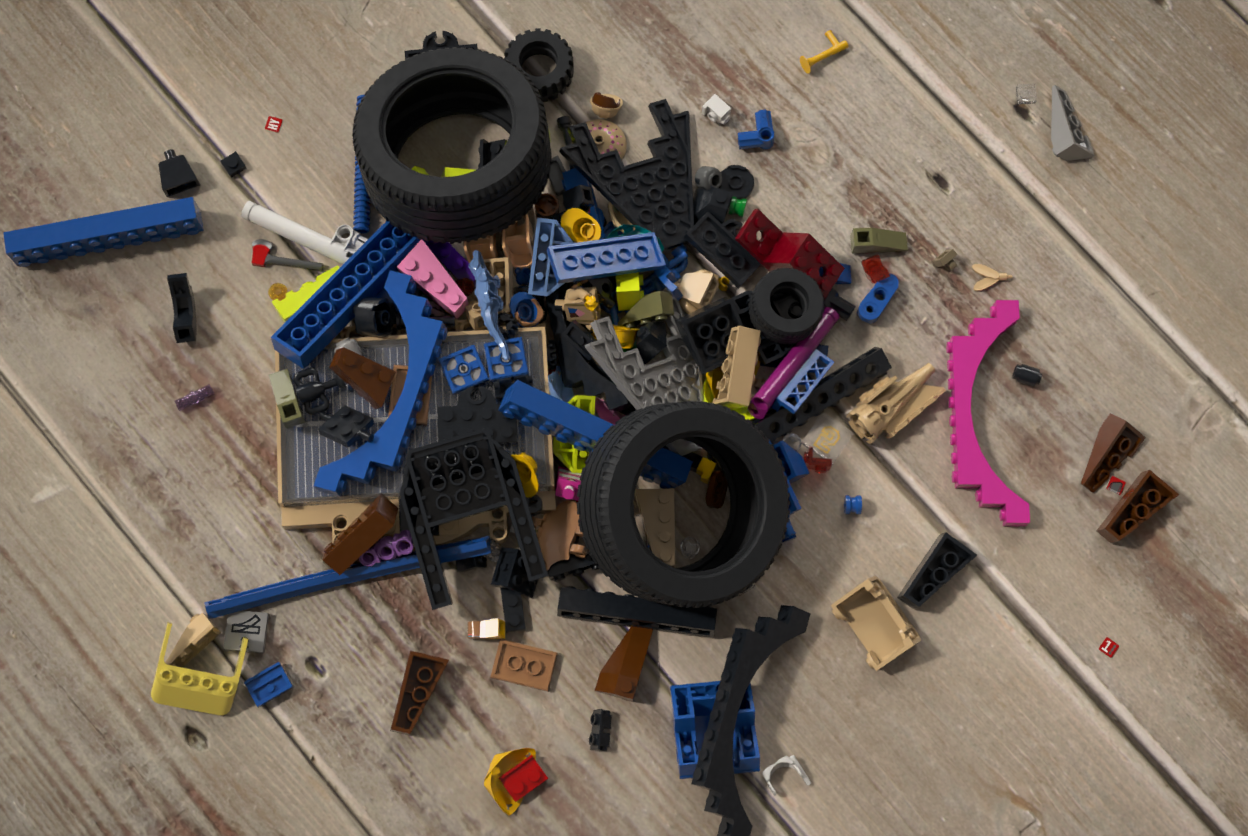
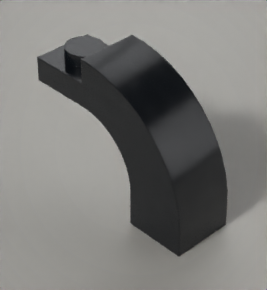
(184, 308)

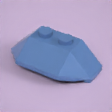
(542, 277)

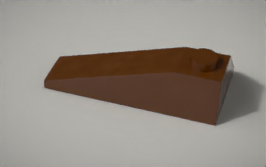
(1113, 444)

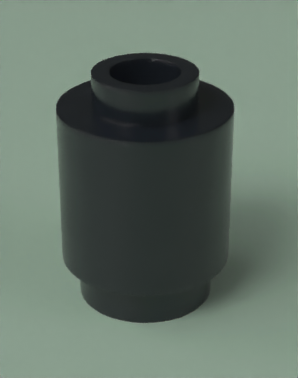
(1027, 375)

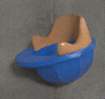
(526, 309)

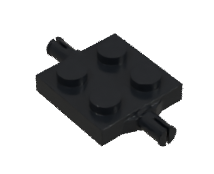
(346, 426)

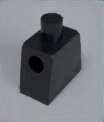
(176, 174)

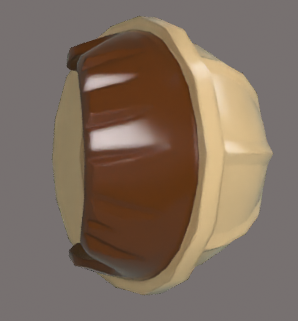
(605, 105)

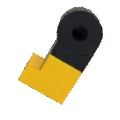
(701, 466)

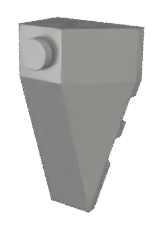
(1065, 129)

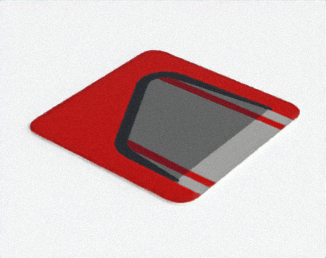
(1116, 485)

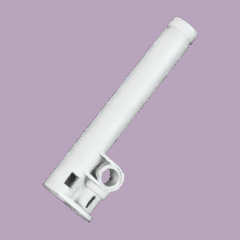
(337, 248)

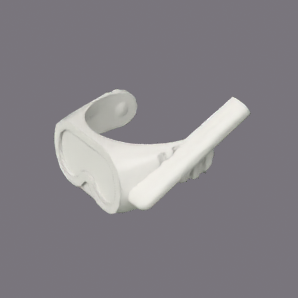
(785, 761)

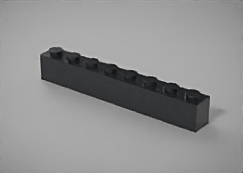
(635, 612)

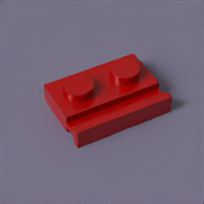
(523, 778)

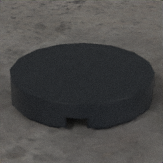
(738, 181)

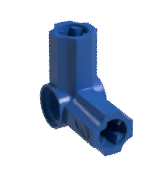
(754, 139)

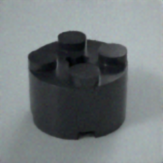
(374, 317)

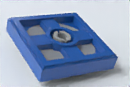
(501, 368)
(463, 369)

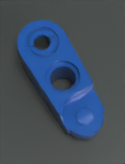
(885, 288)

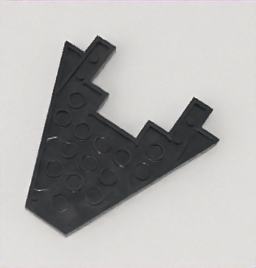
(648, 192)

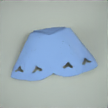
(557, 388)

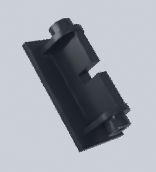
(502, 385)
(598, 738)

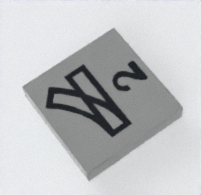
(247, 625)

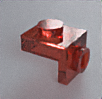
(820, 465)

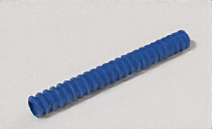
(361, 200)

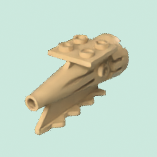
(893, 404)

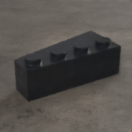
(938, 566)

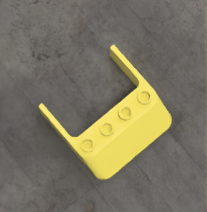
(195, 688)

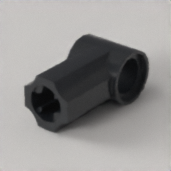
(839, 304)

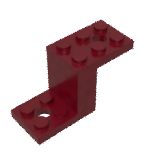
(788, 250)

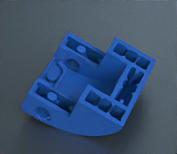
(691, 717)

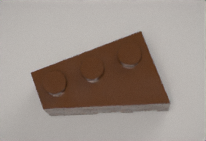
(364, 375)

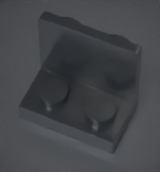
(512, 574)

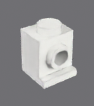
(716, 110)

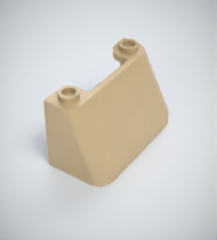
(876, 622)

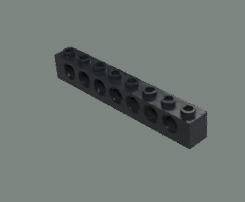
(879, 368)

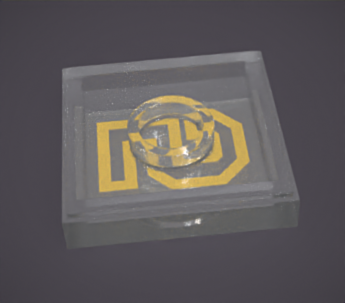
(827, 437)

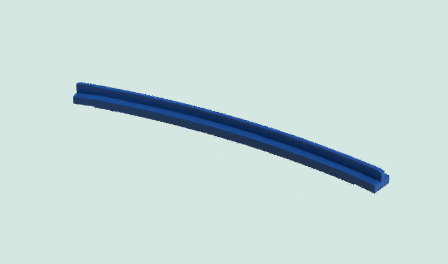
(330, 578)

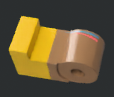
(486, 629)

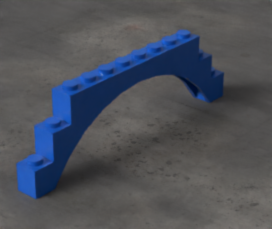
(393, 437)

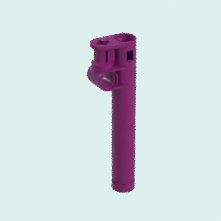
(790, 365)

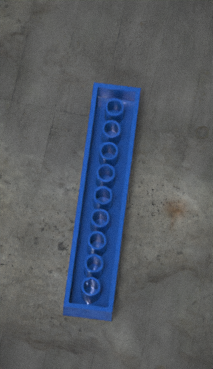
(103, 232)
(332, 304)
(583, 430)

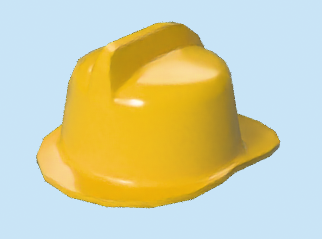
(580, 225)
(625, 335)
(527, 471)

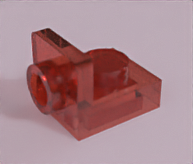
(874, 269)

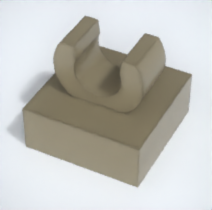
(946, 259)

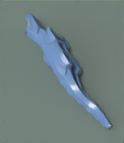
(488, 299)

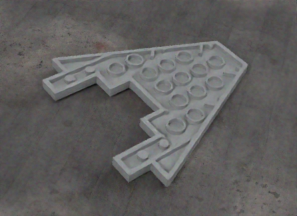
(661, 382)

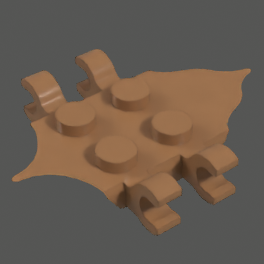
(558, 533)

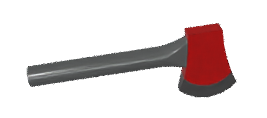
(262, 256)

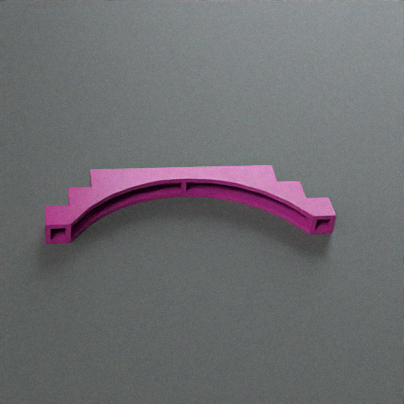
(970, 465)

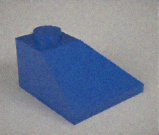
(791, 461)

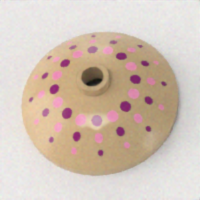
(611, 136)

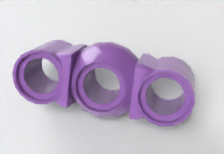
(396, 545)

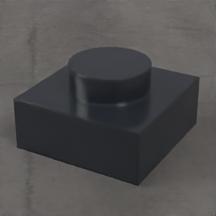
(233, 164)

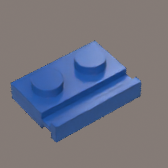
(268, 684)

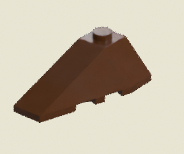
(624, 667)

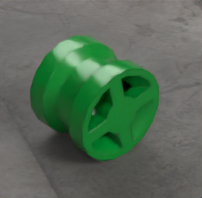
(737, 206)

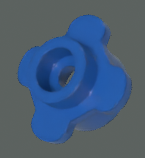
(522, 275)

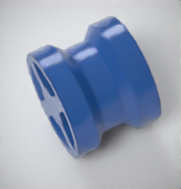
(852, 504)

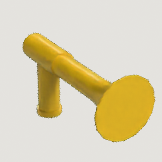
(807, 63)

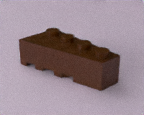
(1138, 504)
(361, 534)
(417, 686)

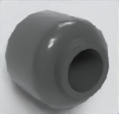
(708, 177)

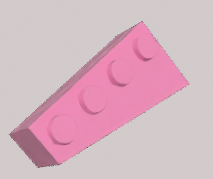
(433, 279)

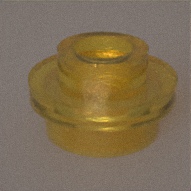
(273, 288)

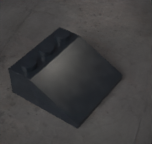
(708, 332)

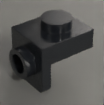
(471, 563)

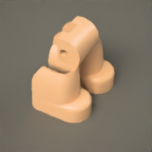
(516, 244)

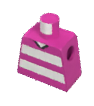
(567, 483)

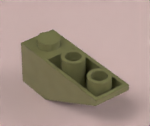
(877, 240)
(650, 307)
(286, 399)

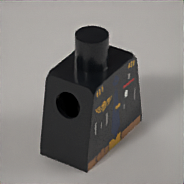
(604, 289)

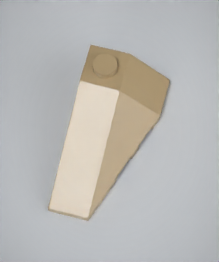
(193, 640)

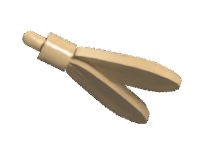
(991, 275)

